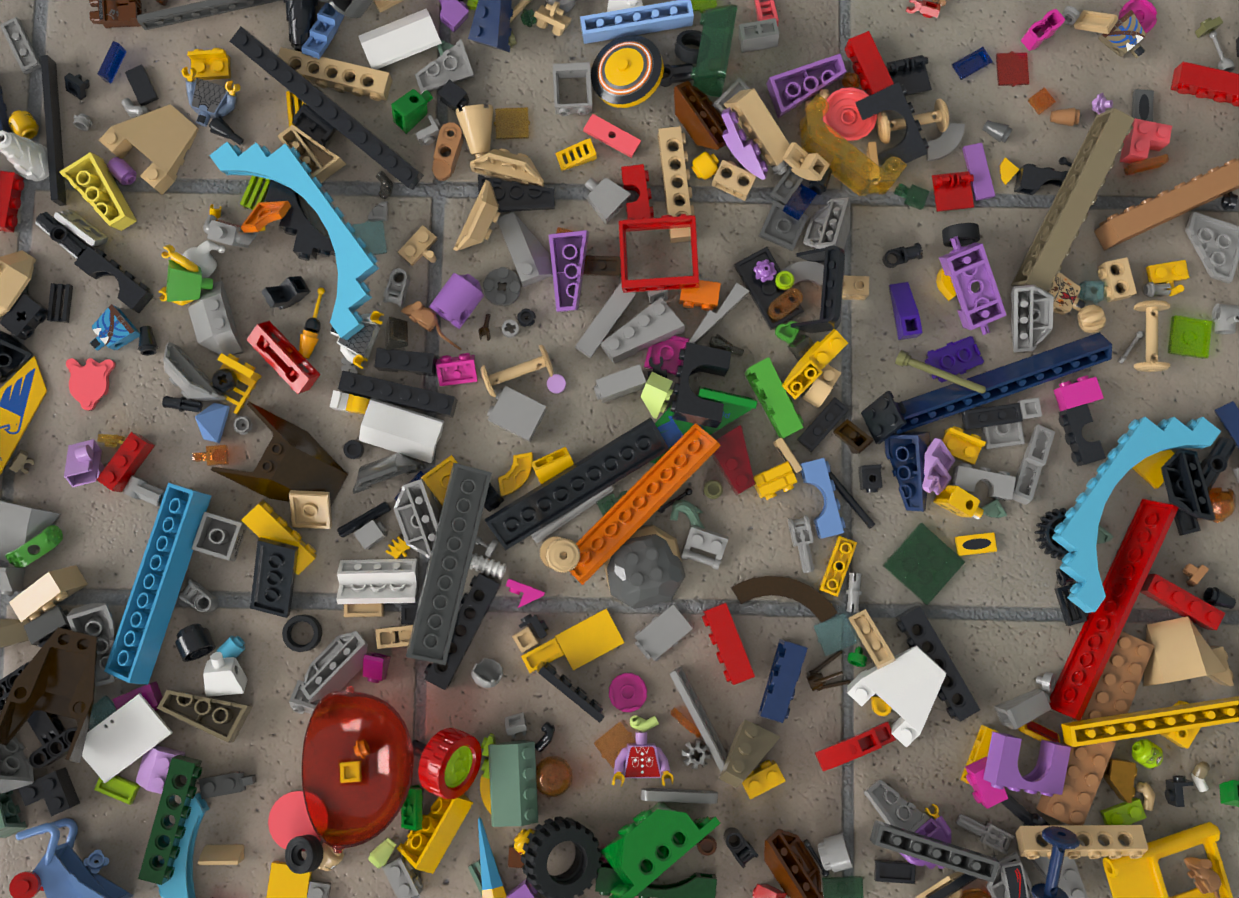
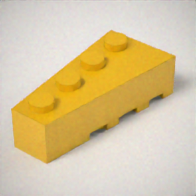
(270, 525)

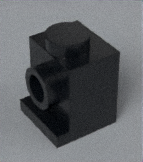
(864, 474)

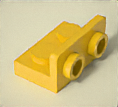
(210, 63)
(962, 445)

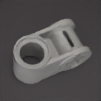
(396, 289)
(196, 594)

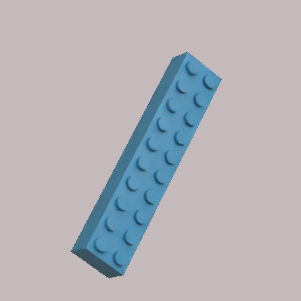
(157, 585)

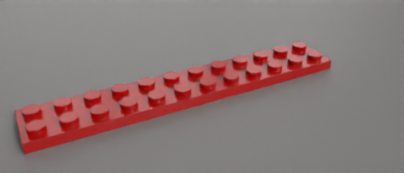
(1106, 624)

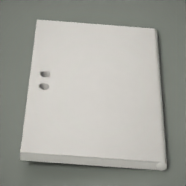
(129, 735)

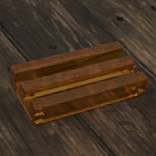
(1146, 164)

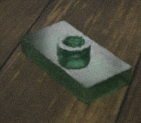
(842, 887)

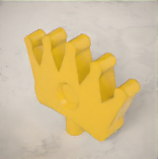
(399, 548)

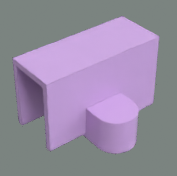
(83, 463)

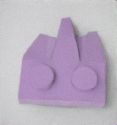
(937, 464)

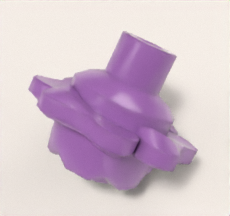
(765, 270)

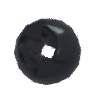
(221, 386)

